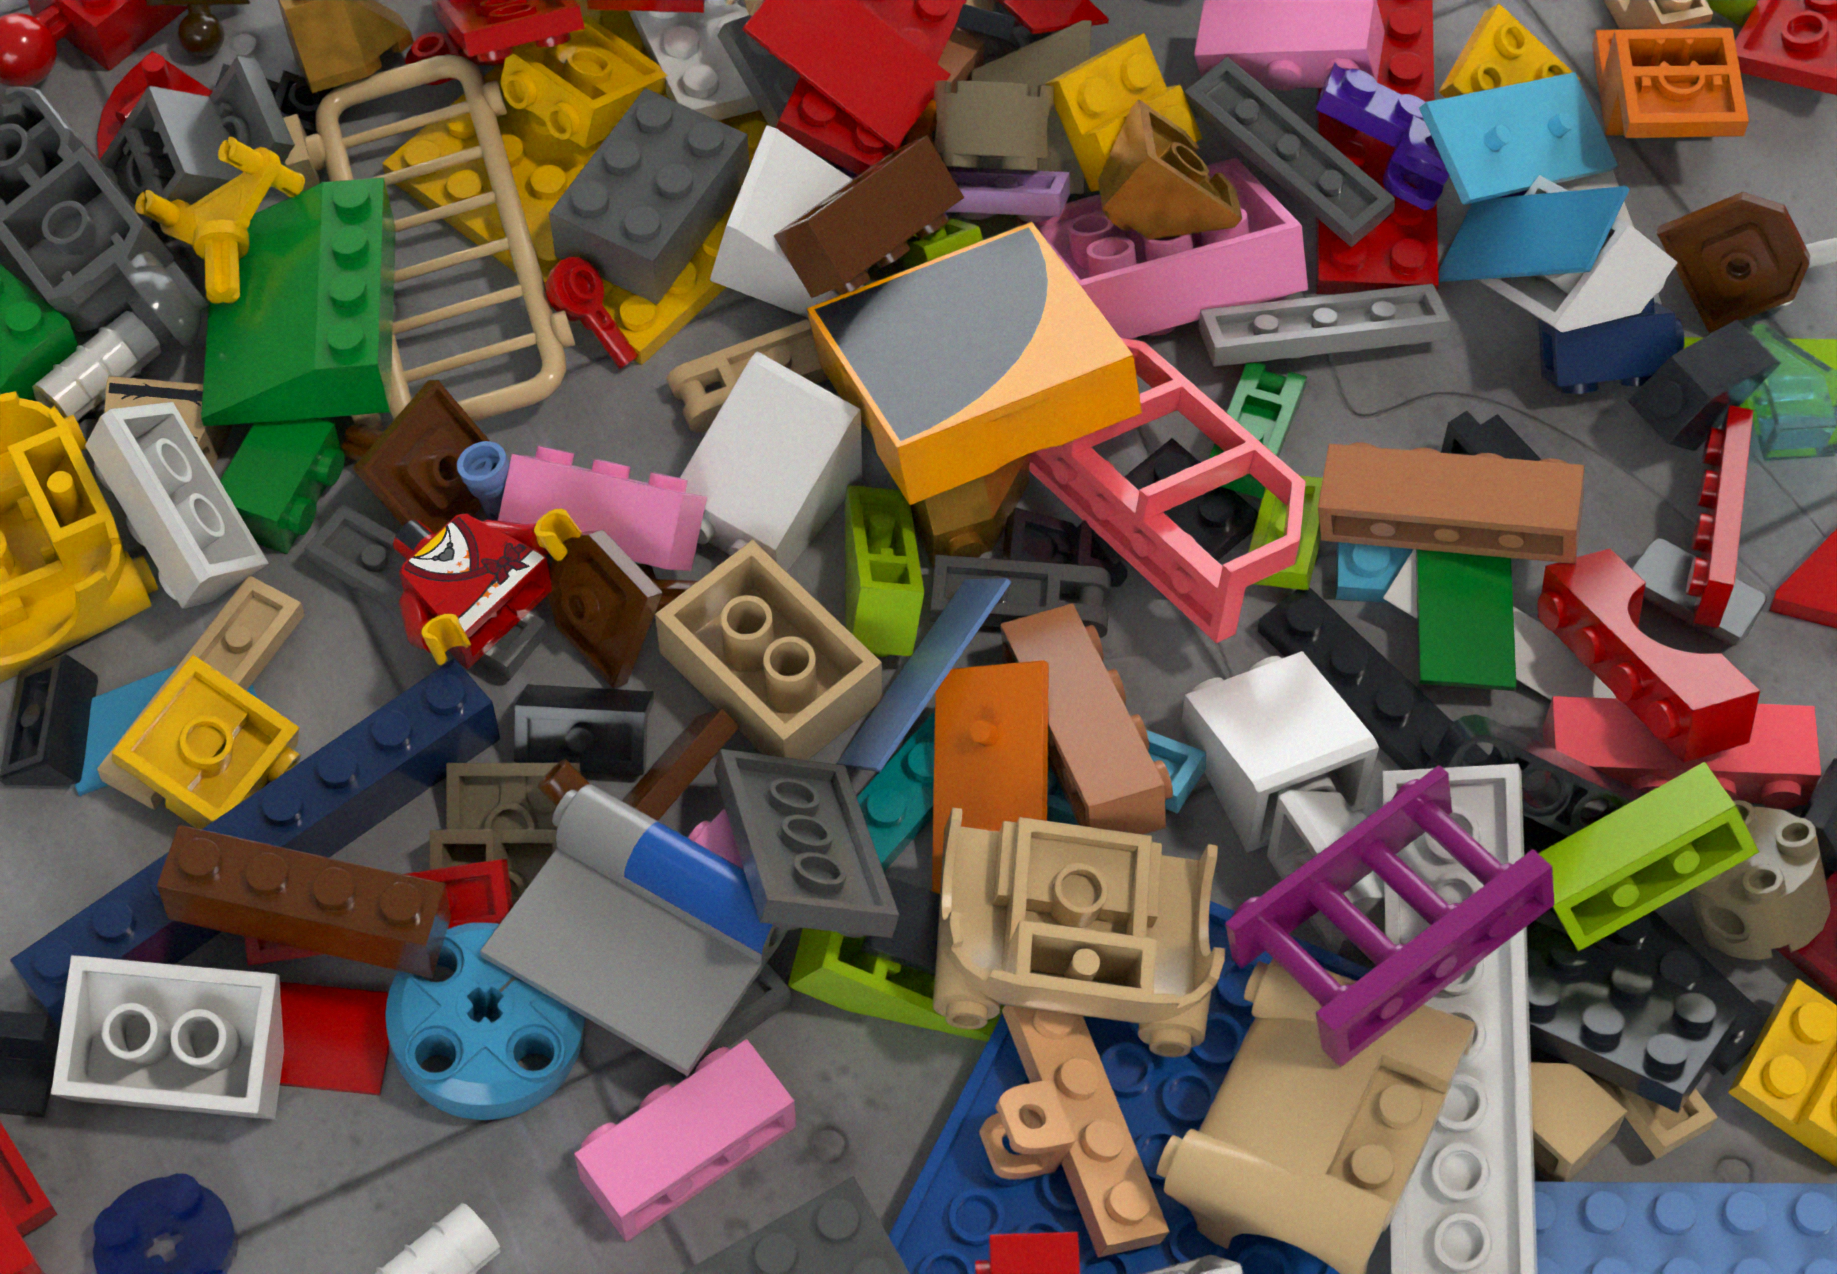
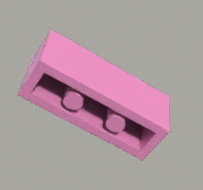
(1290, 40)
(649, 521)
(685, 1138)

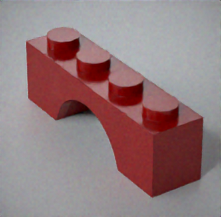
(1684, 697)

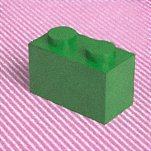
(282, 476)

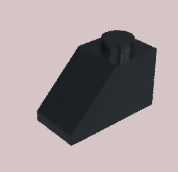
(1701, 382)

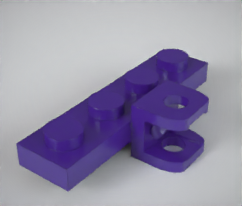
(1395, 120)

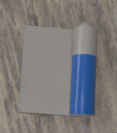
(636, 929)

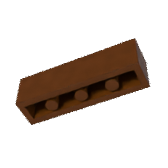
(305, 901)

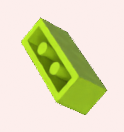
(1646, 855)

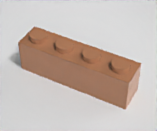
(1452, 502)
(1092, 739)

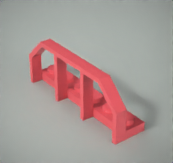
(1135, 520)

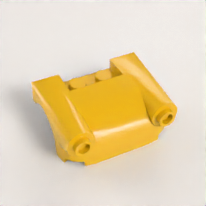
(58, 542)

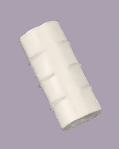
(81, 379)
(452, 1246)

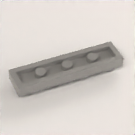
(1323, 325)

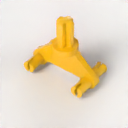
(220, 220)

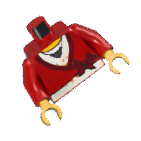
(475, 580)

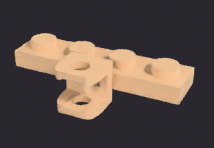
(1073, 1121)

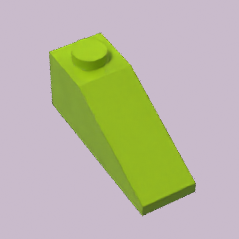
(881, 571)
(840, 974)

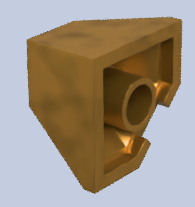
(341, 38)
(1161, 183)
(972, 515)

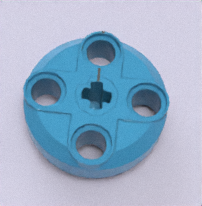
(485, 1026)

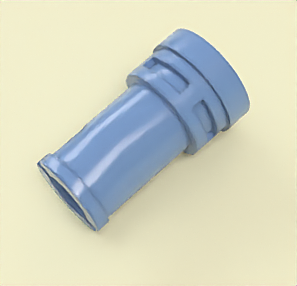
(485, 472)

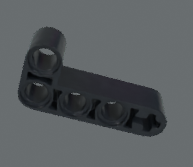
(1570, 783)

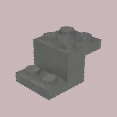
(176, 136)

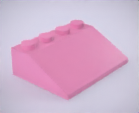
(1168, 280)

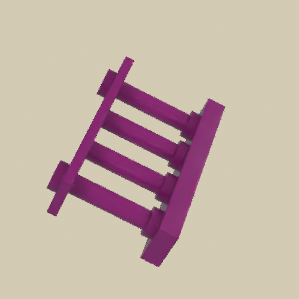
(1403, 973)

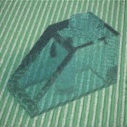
(1795, 403)

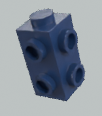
(1612, 350)

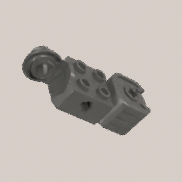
(81, 231)

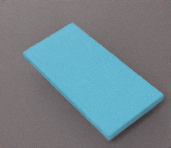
(1513, 133)

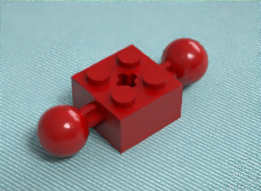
(99, 28)

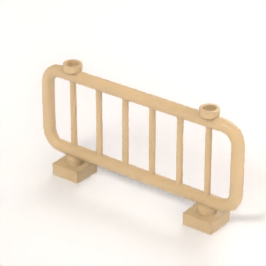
(484, 104)

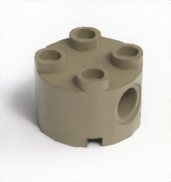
(992, 122)
(1770, 896)

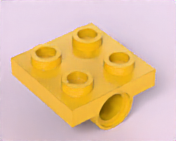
(1499, 56)

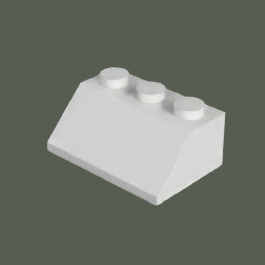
(1619, 284)
(173, 502)
(170, 1038)

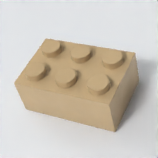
(769, 655)

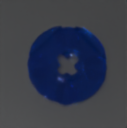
(160, 1207)

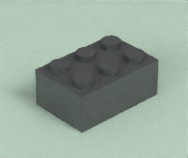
(651, 195)

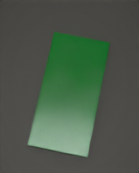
(1465, 620)

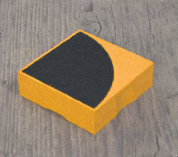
(974, 361)

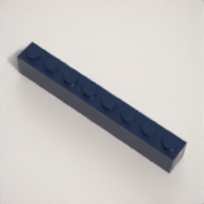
(307, 809)

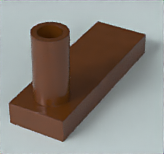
(667, 776)

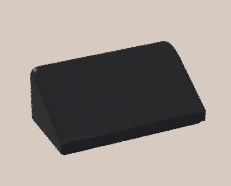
(49, 724)

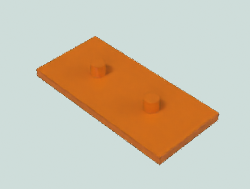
(990, 748)

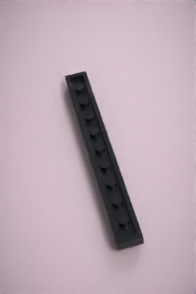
(1409, 732)

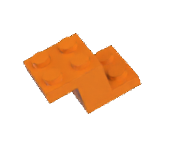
(1670, 83)

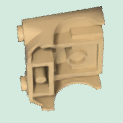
(1075, 928)
(1312, 1144)

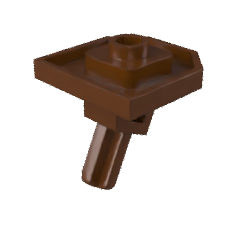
(1737, 257)
(417, 457)
(607, 602)

